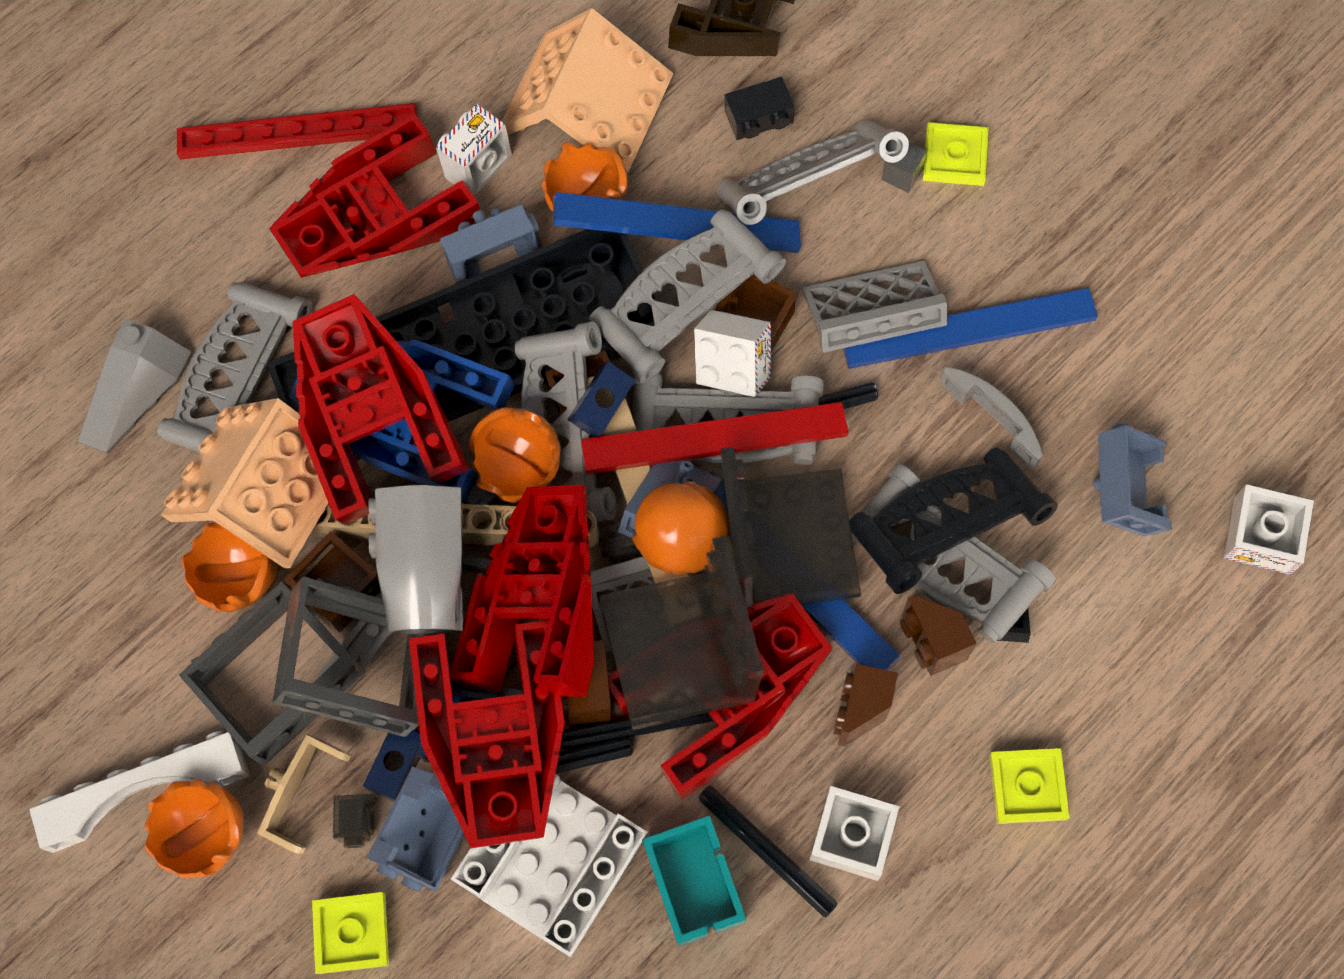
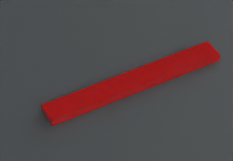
(288, 131)
(708, 437)

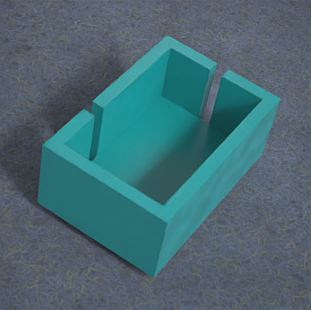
(694, 882)

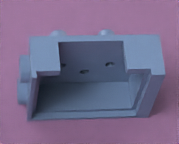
(489, 237)
(660, 475)
(1122, 480)
(418, 834)

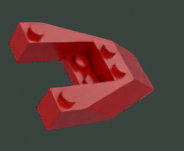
(356, 213)
(356, 384)
(534, 575)
(790, 656)
(491, 753)

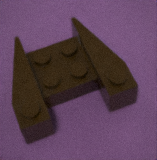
(725, 29)

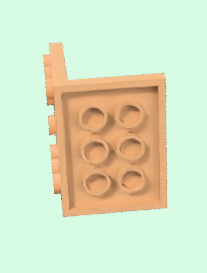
(591, 86)
(253, 481)

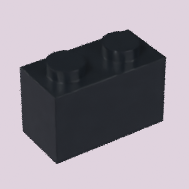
(759, 108)

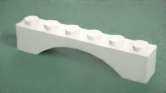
(72, 817)

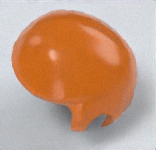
(586, 173)
(514, 452)
(678, 526)
(226, 570)
(194, 828)

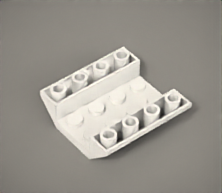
(558, 880)

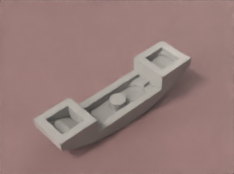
(965, 385)

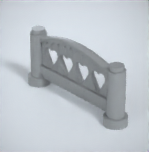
(869, 138)
(272, 315)
(641, 342)
(566, 353)
(655, 406)
(1011, 587)

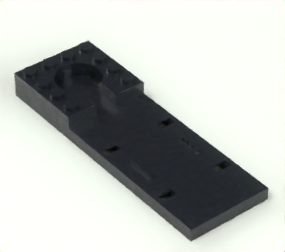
(515, 300)

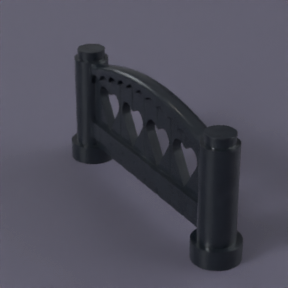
(900, 555)

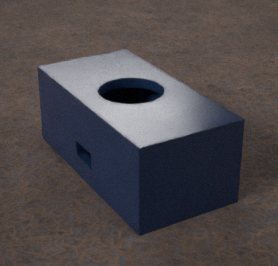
(587, 413)
(387, 782)

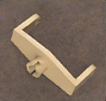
(286, 787)

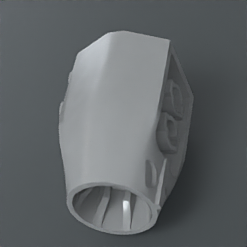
(418, 557)

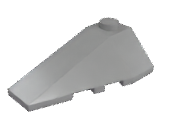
(133, 377)

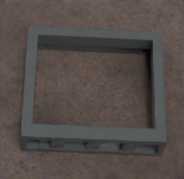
(233, 642)
(331, 702)

